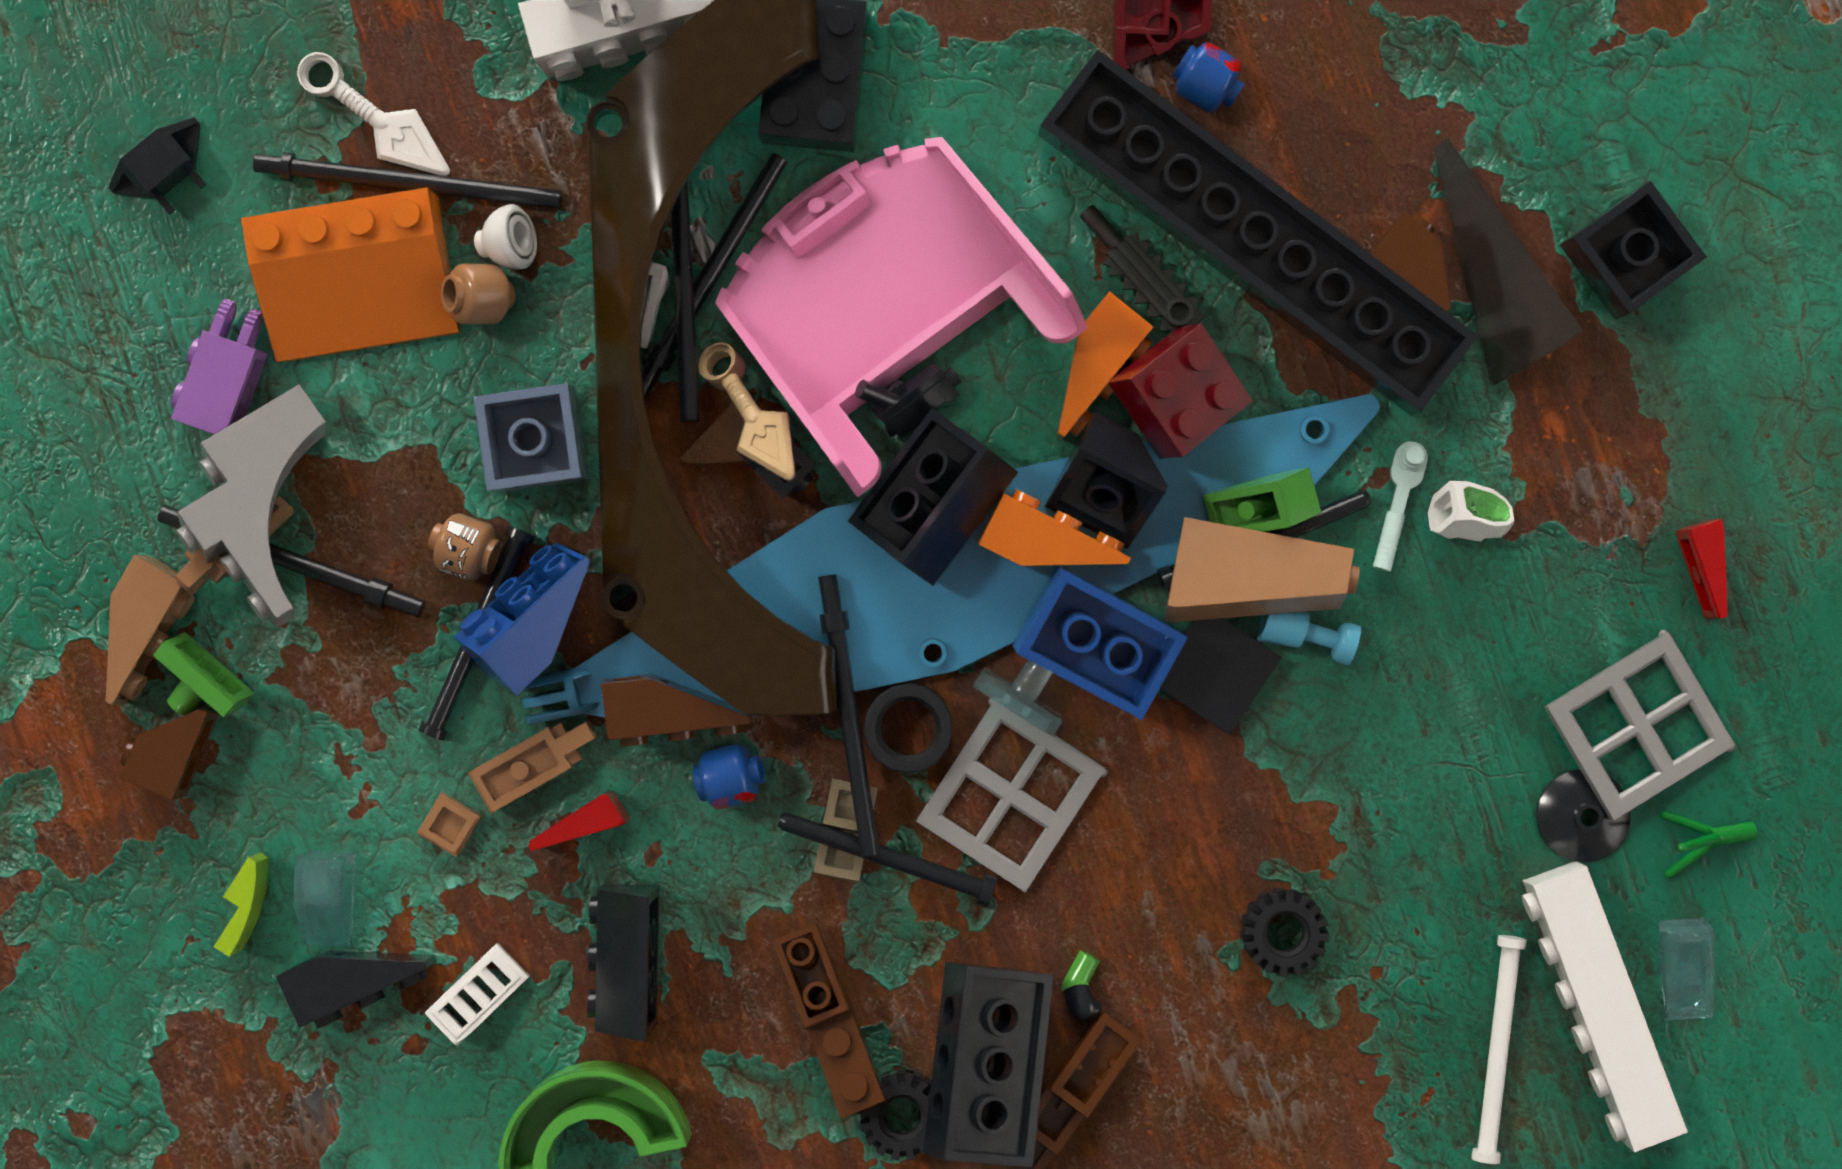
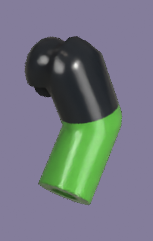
(1077, 990)

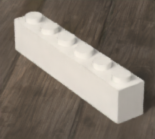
(1604, 1007)

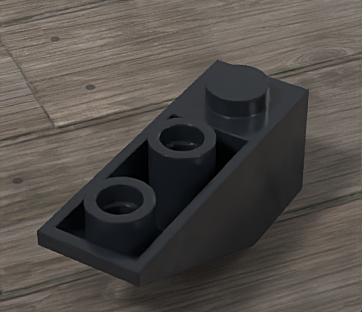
(339, 978)

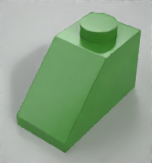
(1265, 502)

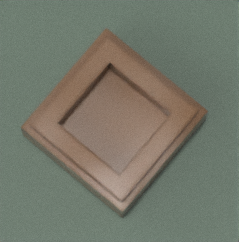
(449, 824)

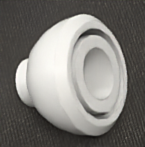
(508, 238)

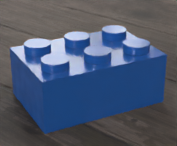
(1099, 642)

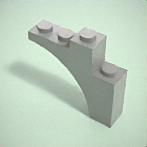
(235, 518)

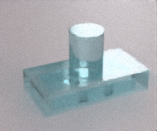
(1022, 695)

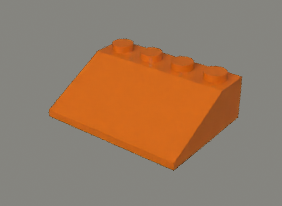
(350, 274)

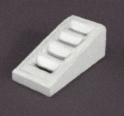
(448, 1023)

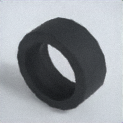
(887, 756)

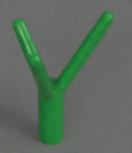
(1713, 837)

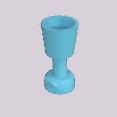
(1295, 627)

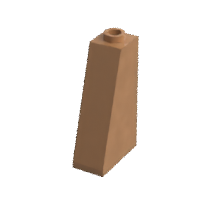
(1254, 573)

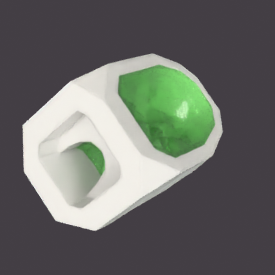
(1469, 512)

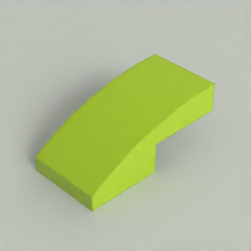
(248, 894)

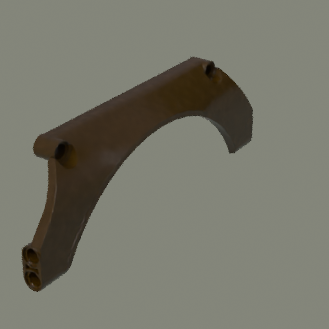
(686, 599)

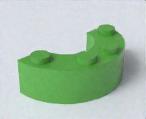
(593, 1092)

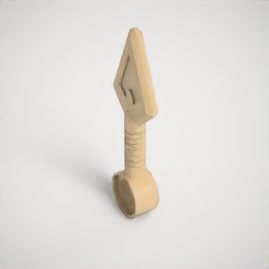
(764, 433)

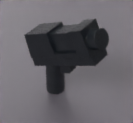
(906, 405)

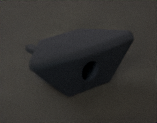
(160, 163)

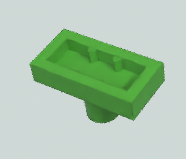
(200, 678)

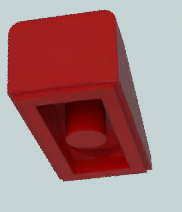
(1706, 562)
(596, 816)

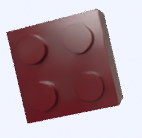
(1180, 391)

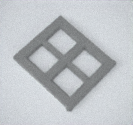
(1639, 726)
(1010, 794)

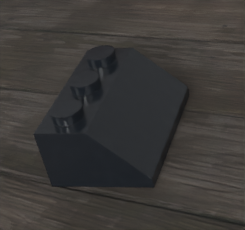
(932, 496)
(625, 960)

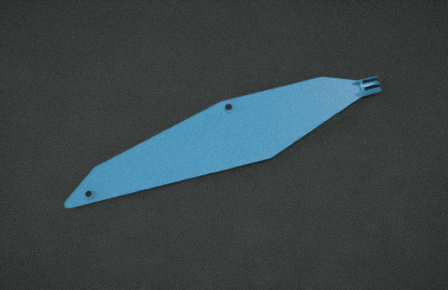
(980, 595)

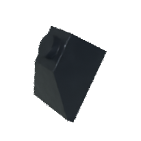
(1109, 481)

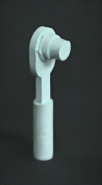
(1406, 473)

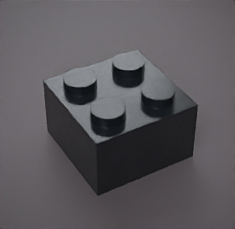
(1633, 250)

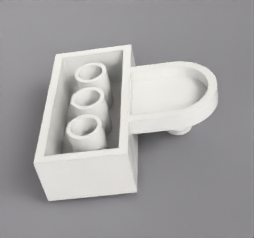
(604, 32)

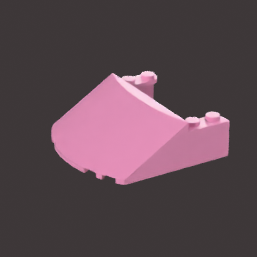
(877, 278)

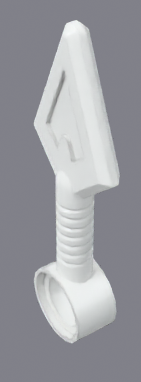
(397, 134)

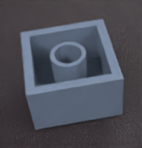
(531, 438)

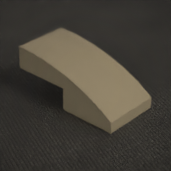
(840, 816)

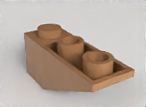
(140, 618)

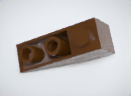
(656, 706)

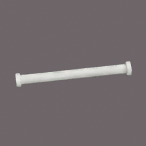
(1498, 1049)

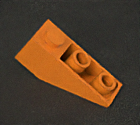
(1098, 353)
(1035, 539)

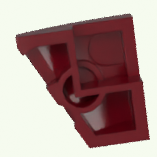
(1155, 26)

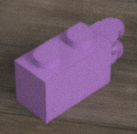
(220, 373)

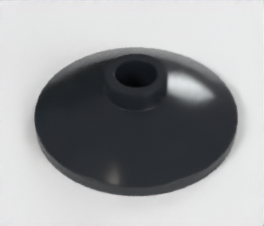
(1560, 822)

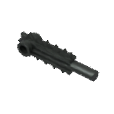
(1142, 273)

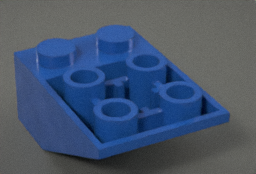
(526, 620)

